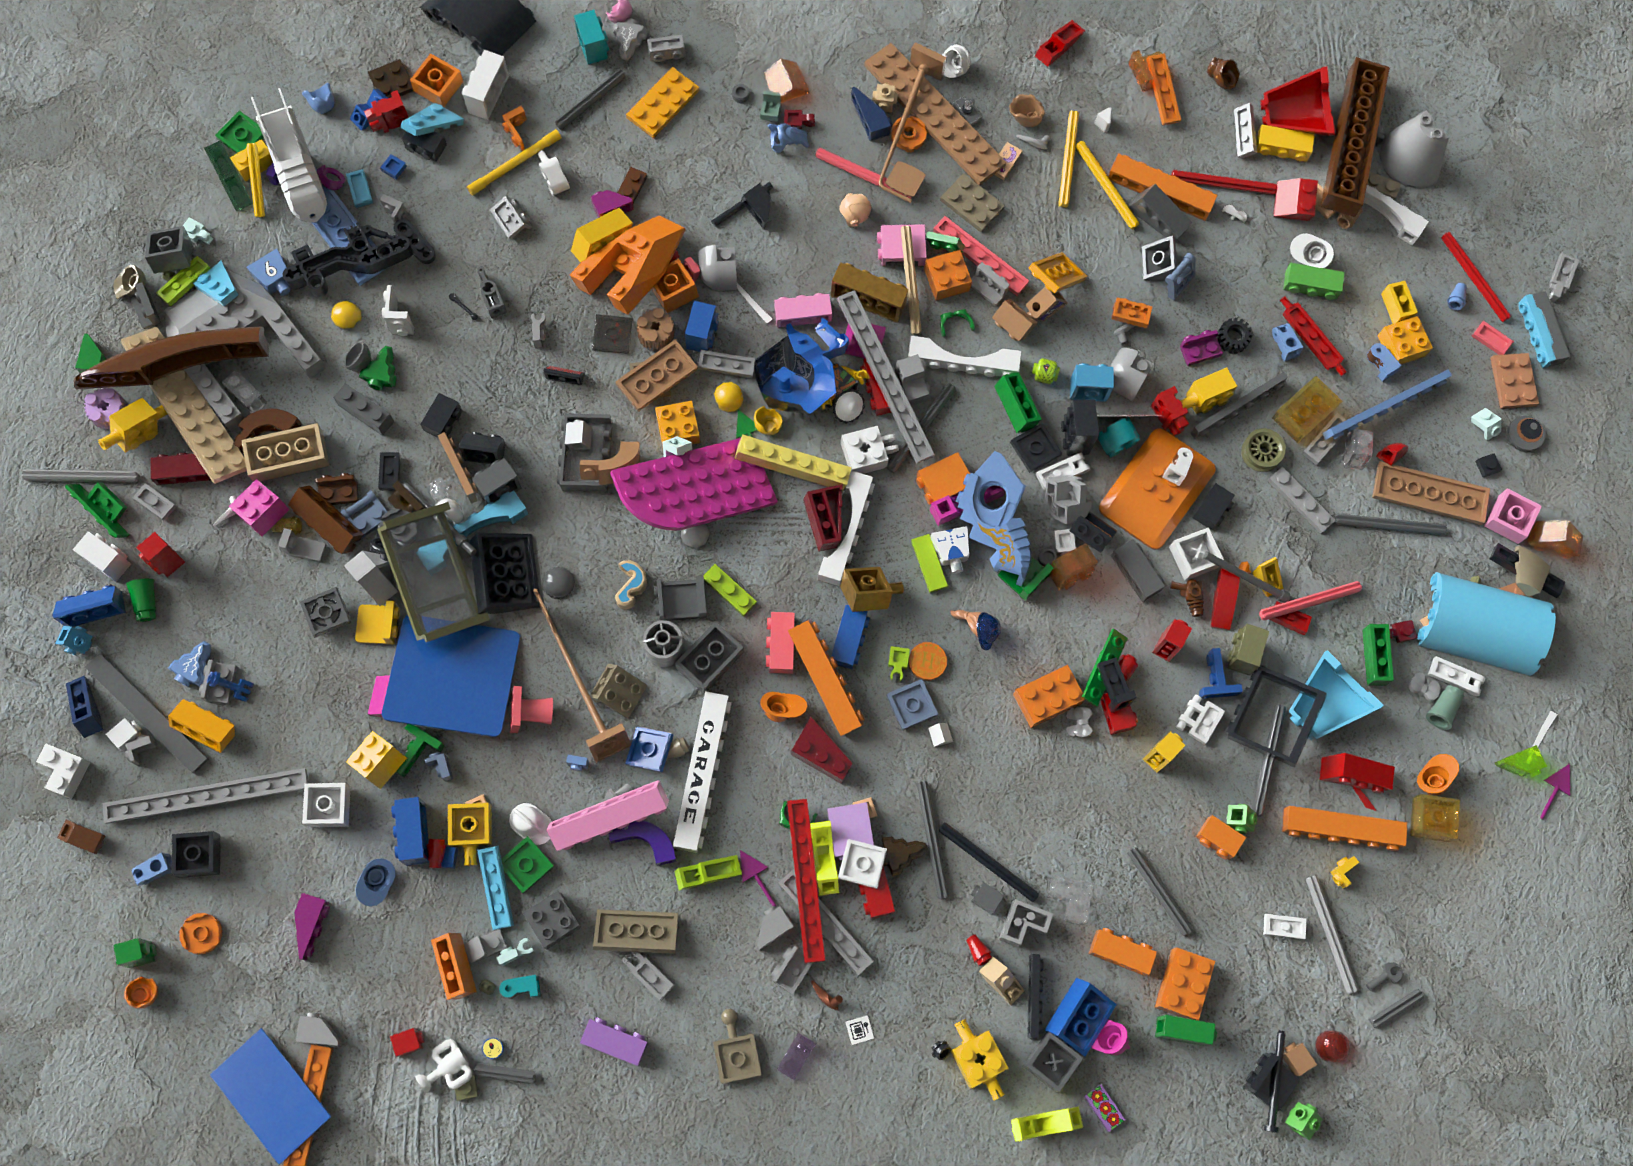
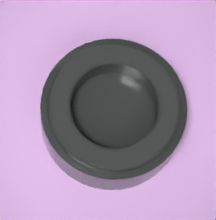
(740, 93)
(1047, 556)

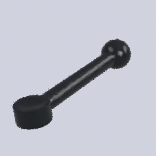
(452, 297)

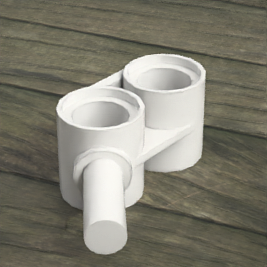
(552, 171)

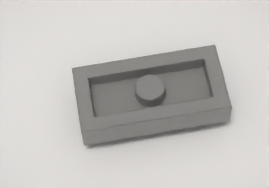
(154, 502)

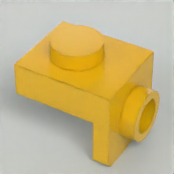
(1338, 873)

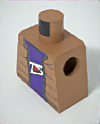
(1045, 304)

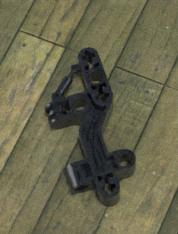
(346, 258)

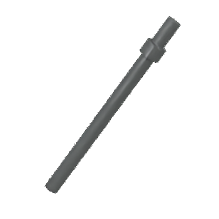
(459, 538)
(1281, 595)

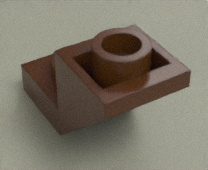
(81, 836)

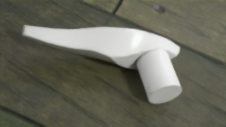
(227, 514)

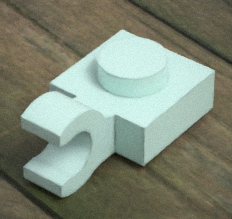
(197, 231)
(509, 954)

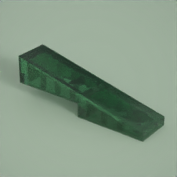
(228, 175)

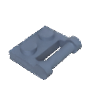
(1181, 276)
(368, 520)

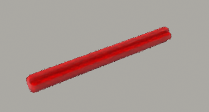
(1226, 182)
(1476, 276)

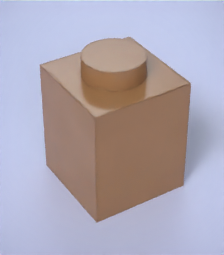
(1298, 1058)

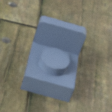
(443, 768)

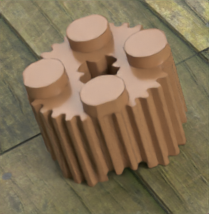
(654, 321)

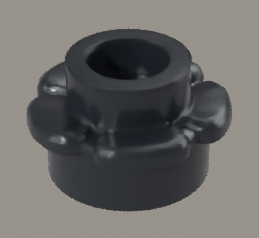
(941, 1050)

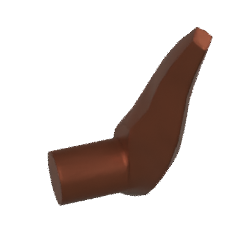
(826, 998)

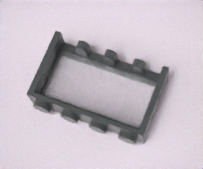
(569, 461)

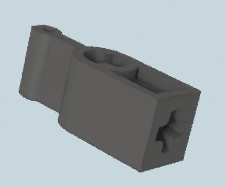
(492, 296)

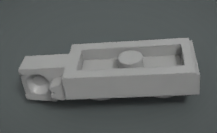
(1562, 276)

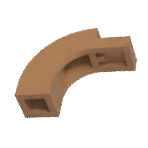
(600, 469)

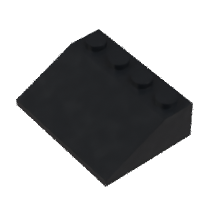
(504, 572)

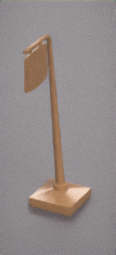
(905, 177)
(608, 740)

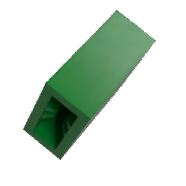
(1185, 1030)

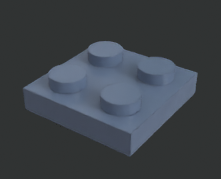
(912, 704)

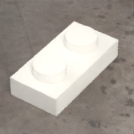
(1284, 926)

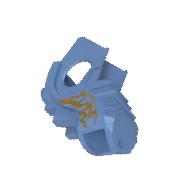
(996, 525)

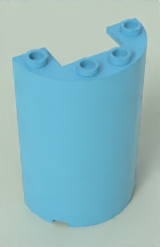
(1488, 624)

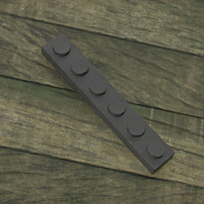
(1234, 409)

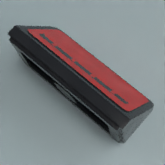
(563, 375)

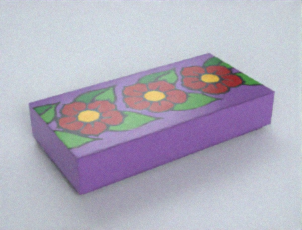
(1104, 1108)

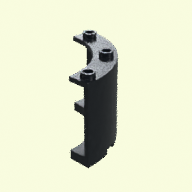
(486, 23)

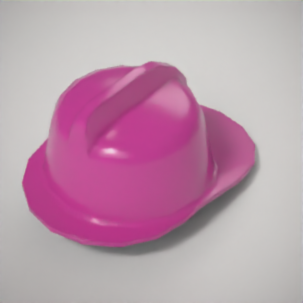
(1112, 1039)

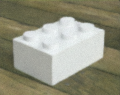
(485, 84)

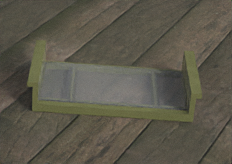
(430, 573)

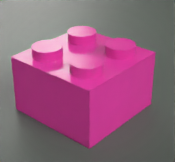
(259, 507)

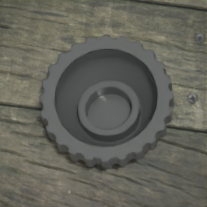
(558, 582)

